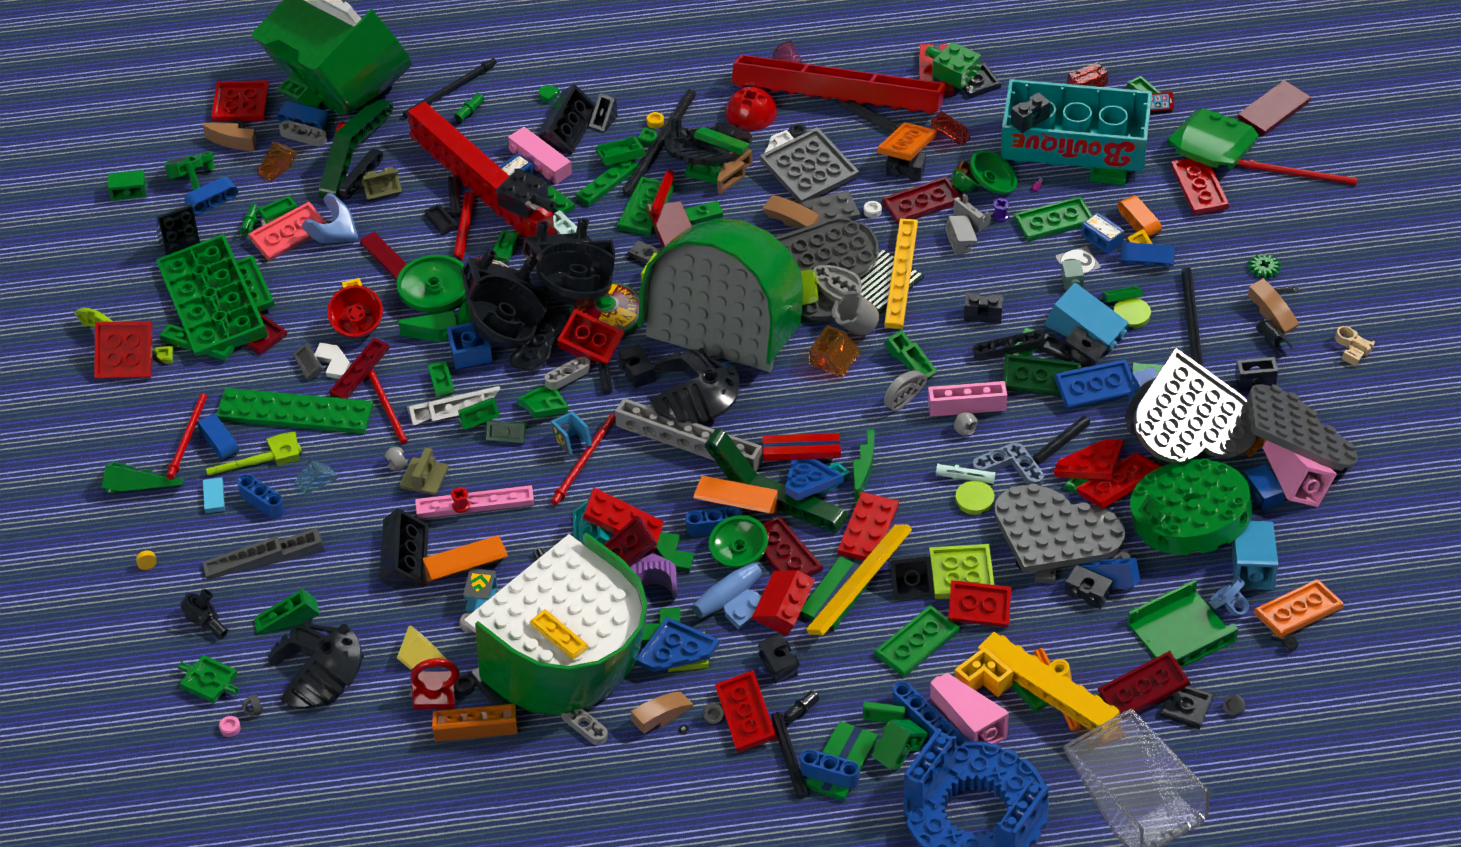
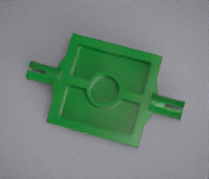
(208, 678)

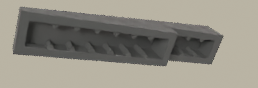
(265, 553)

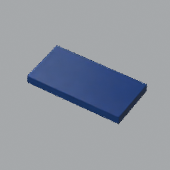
(1094, 384)

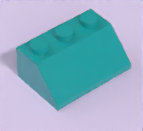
(582, 526)

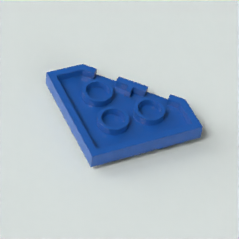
(810, 478)
(675, 646)

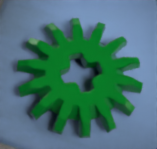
(1256, 264)

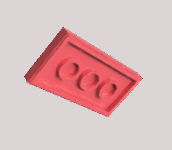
(285, 232)

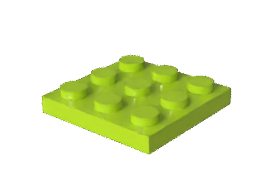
(959, 563)

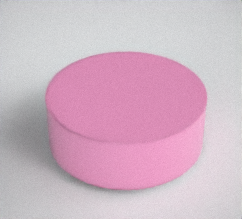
(229, 726)

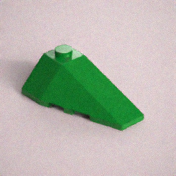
(125, 478)

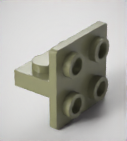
(381, 184)
(424, 474)

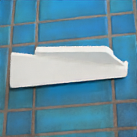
(448, 406)

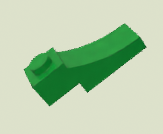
(909, 354)

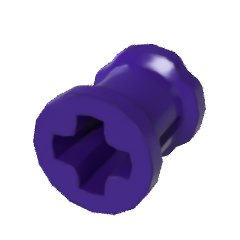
(1000, 213)

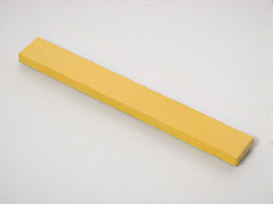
(901, 274)
(858, 580)

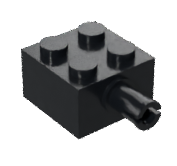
(524, 194)

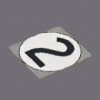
(1084, 255)

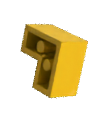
(985, 670)

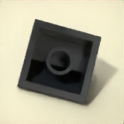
(911, 576)

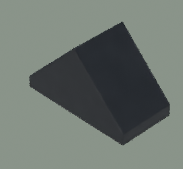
(604, 112)

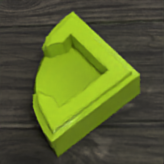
(164, 354)

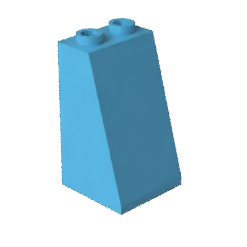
(1089, 314)
(1256, 556)

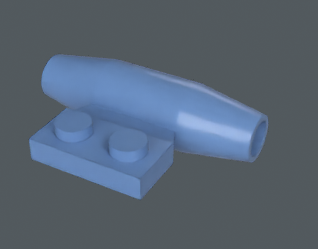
(733, 596)

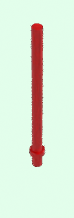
(1297, 172)
(387, 407)
(174, 467)
(560, 493)

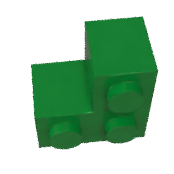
(897, 741)

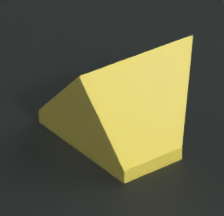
(416, 649)

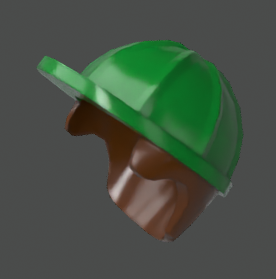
(963, 178)

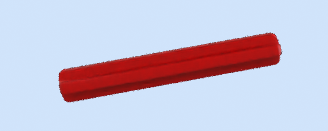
(662, 192)

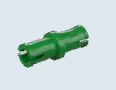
(469, 107)
(249, 220)

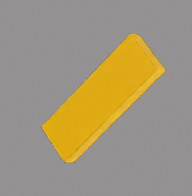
(559, 634)

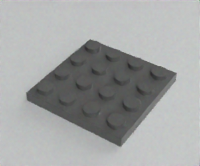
(809, 165)

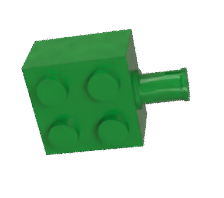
(954, 64)

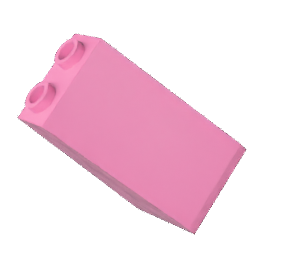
(1299, 477)
(969, 710)

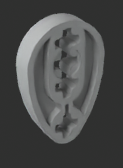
(836, 274)
(904, 389)

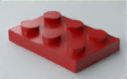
(979, 603)

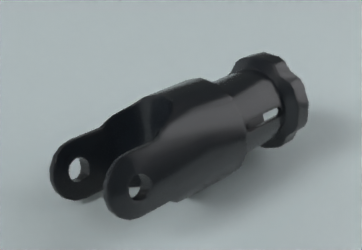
(1272, 335)

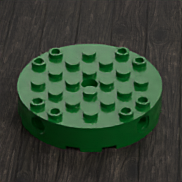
(1206, 503)

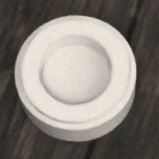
(872, 209)

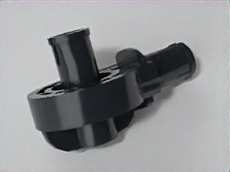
(202, 613)

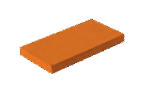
(907, 141)
(1298, 608)

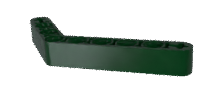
(347, 139)
(739, 470)

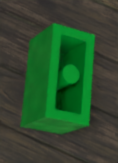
(127, 185)

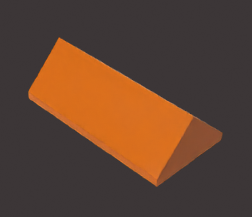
(737, 494)
(464, 558)
(474, 722)

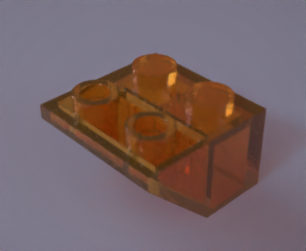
(833, 351)

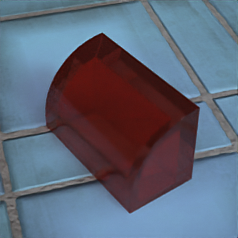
(950, 128)

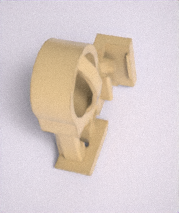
(1356, 345)

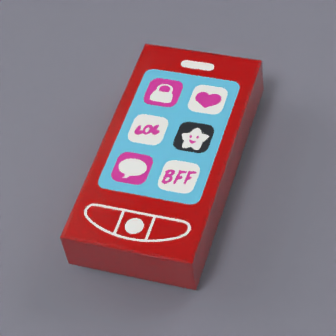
(1162, 101)

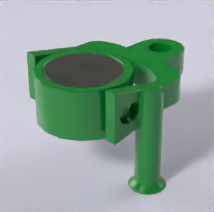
(186, 164)

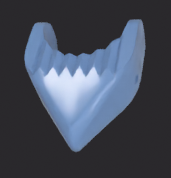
(342, 226)

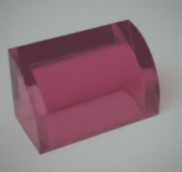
(786, 52)

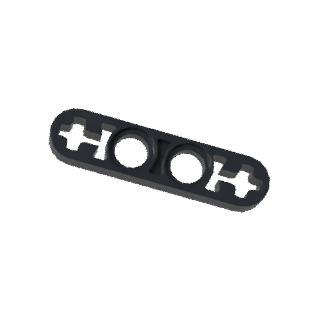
(353, 180)
(1035, 340)

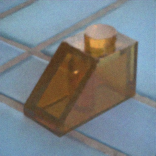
(277, 161)

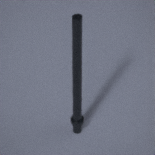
(485, 66)

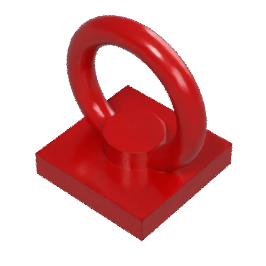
(435, 688)

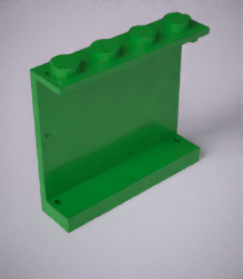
(1181, 624)

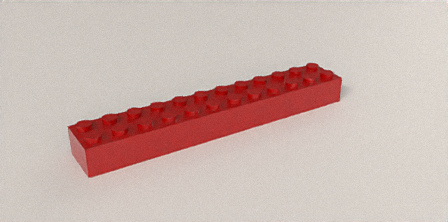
(838, 83)
(469, 165)

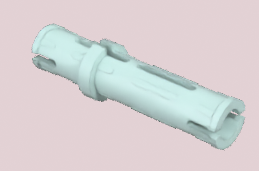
(941, 470)

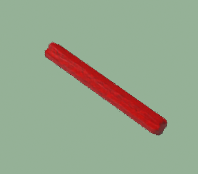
(464, 225)

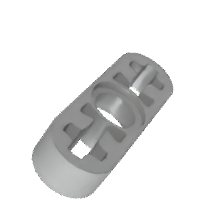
(292, 129)
(556, 378)
(587, 731)

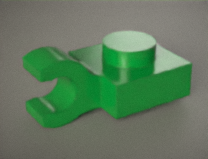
(1152, 510)

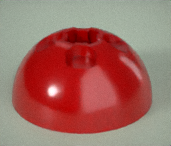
(751, 109)
(350, 305)

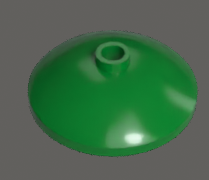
(993, 172)
(734, 534)

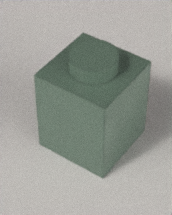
(1072, 273)

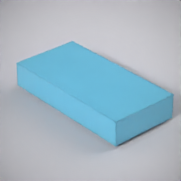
(213, 495)

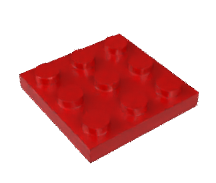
(240, 101)
(123, 349)

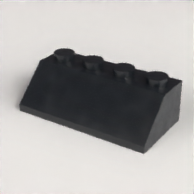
(567, 120)
(403, 550)

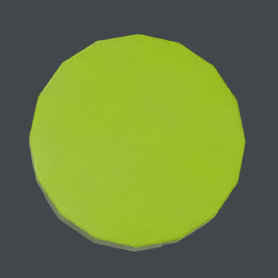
(1134, 311)
(974, 497)

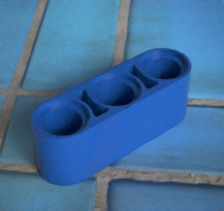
(303, 114)
(211, 195)
(1147, 254)
(217, 436)
(260, 496)
(705, 520)
(829, 768)

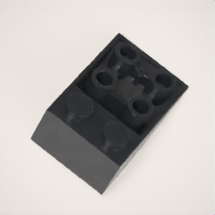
(177, 230)

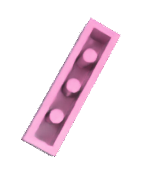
(544, 157)
(967, 398)

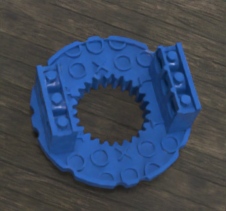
(946, 768)

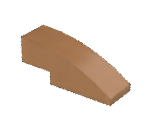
(230, 135)
(733, 171)
(790, 212)
(1272, 306)
(660, 711)

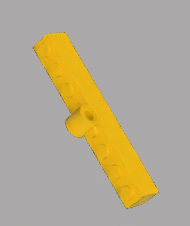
(1051, 683)

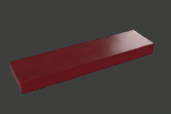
(383, 254)
(359, 369)

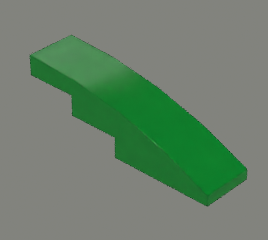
(863, 467)

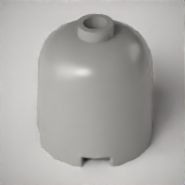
(855, 313)

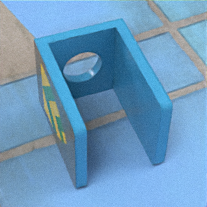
(576, 426)
(479, 588)

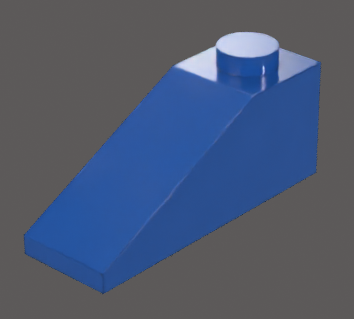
(1122, 571)

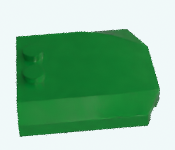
(1213, 139)

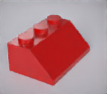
(783, 600)

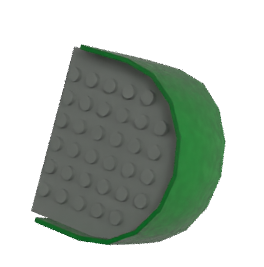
(724, 292)

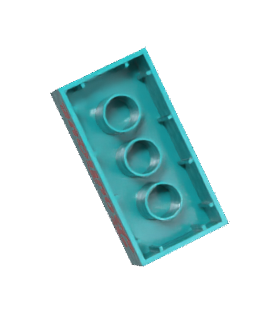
(1084, 127)

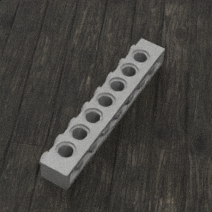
(686, 436)

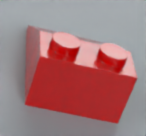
(589, 337)

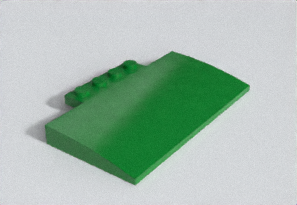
(216, 295)

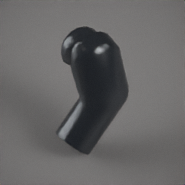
(1288, 641)

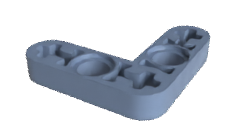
(1011, 458)

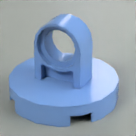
(1229, 595)

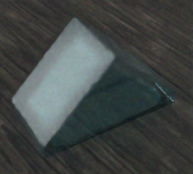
(314, 477)

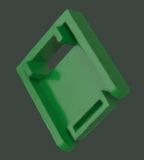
(620, 150)

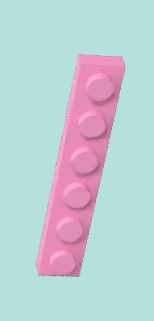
(478, 501)

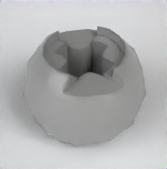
(965, 423)
(395, 458)

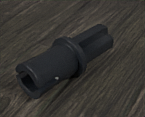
(801, 706)

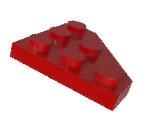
(1092, 462)

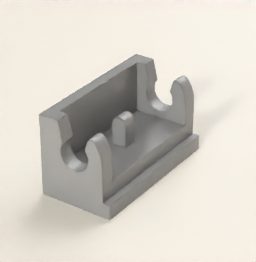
(977, 219)
(960, 234)

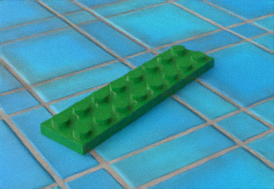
(295, 411)

